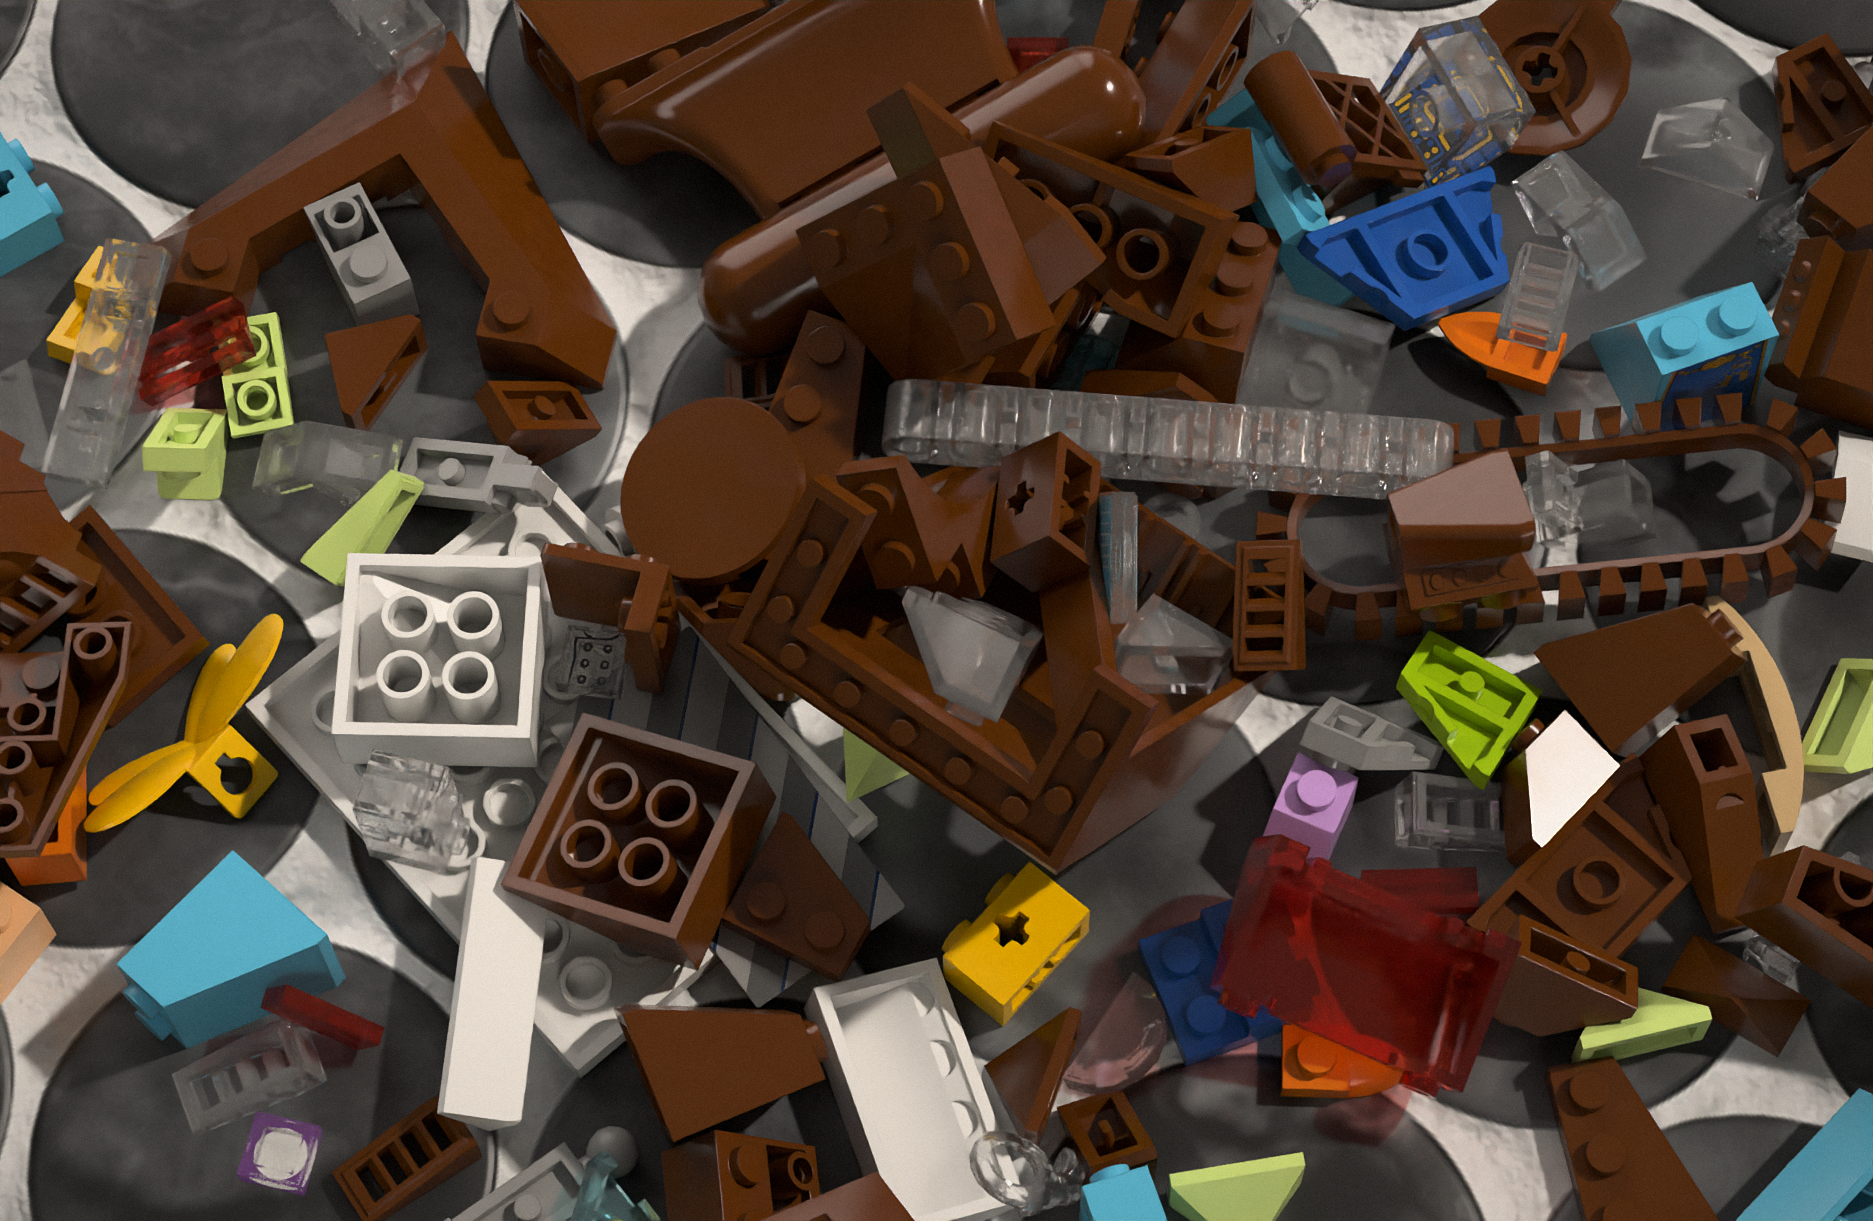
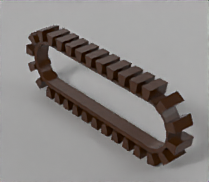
(1806, 536)

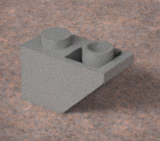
(361, 257)

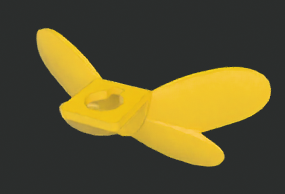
(217, 696)

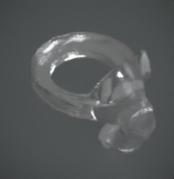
(1051, 1182)

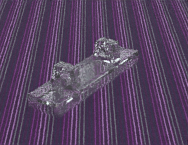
(106, 363)

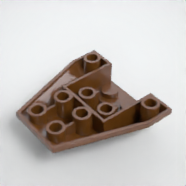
(51, 724)

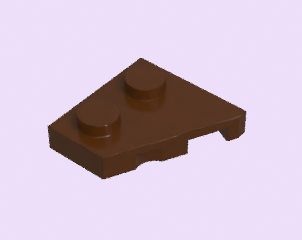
(798, 905)

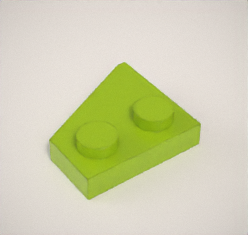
(1467, 704)

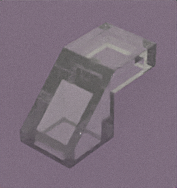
(1573, 206)
(325, 457)

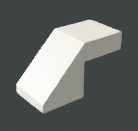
(1855, 463)

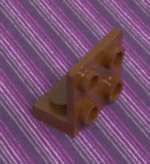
(621, 593)

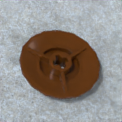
(1586, 63)

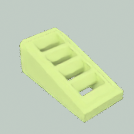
(365, 526)

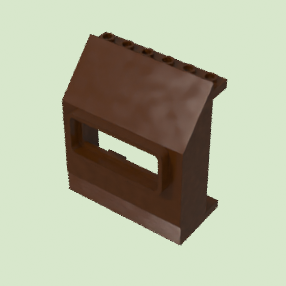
(1044, 790)

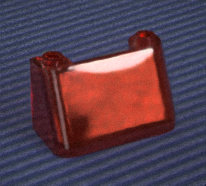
(1360, 966)

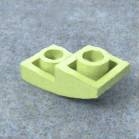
(259, 388)

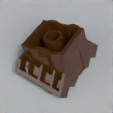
(1827, 331)
(37, 553)

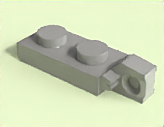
(475, 476)

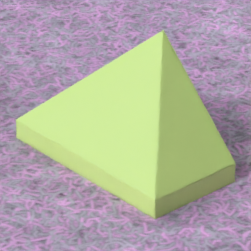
(1843, 724)
(866, 767)
(1656, 1025)
(1237, 1190)

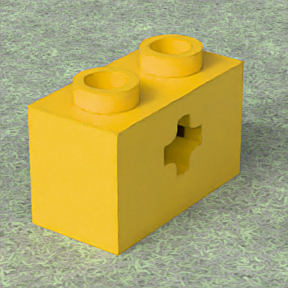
(1007, 976)

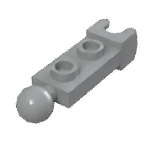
(552, 1183)

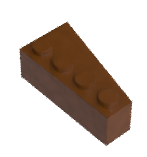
(1816, 913)

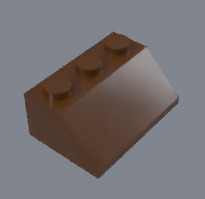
(1224, 325)

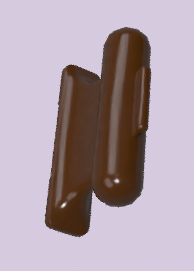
(791, 131)

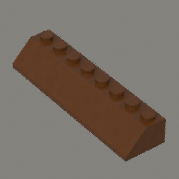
(1182, 84)

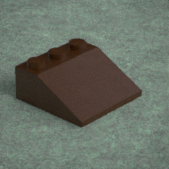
(642, 838)

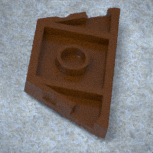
(1600, 873)

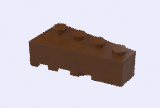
(824, 396)

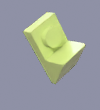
(188, 453)

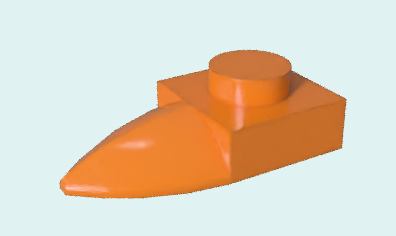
(1505, 360)
(1327, 1070)

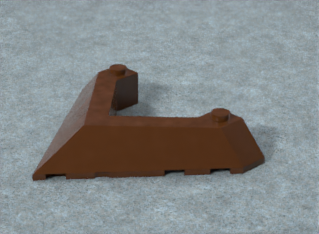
(457, 159)

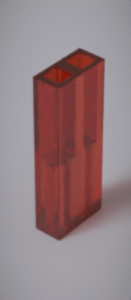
(1434, 889)
(322, 1017)

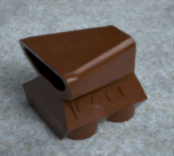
(1462, 539)

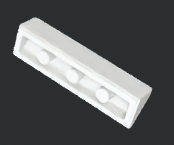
(492, 1002)

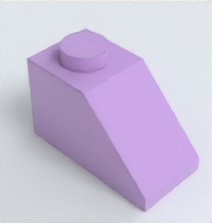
(1313, 805)

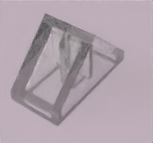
(1710, 146)
(1171, 651)

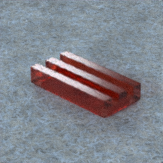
(190, 341)

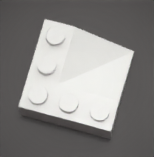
(441, 659)

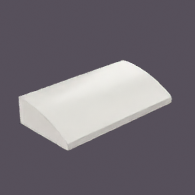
(909, 1089)

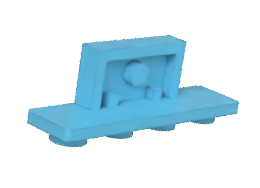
(1282, 200)

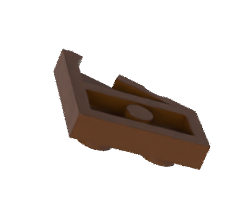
(1818, 106)

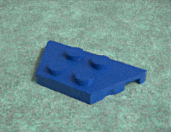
(1419, 252)

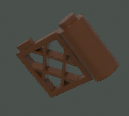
(1325, 126)

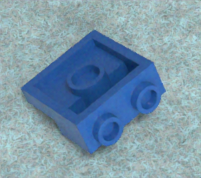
(1181, 971)

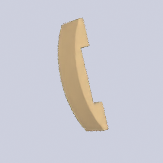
(1778, 731)

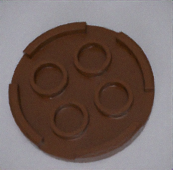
(712, 489)

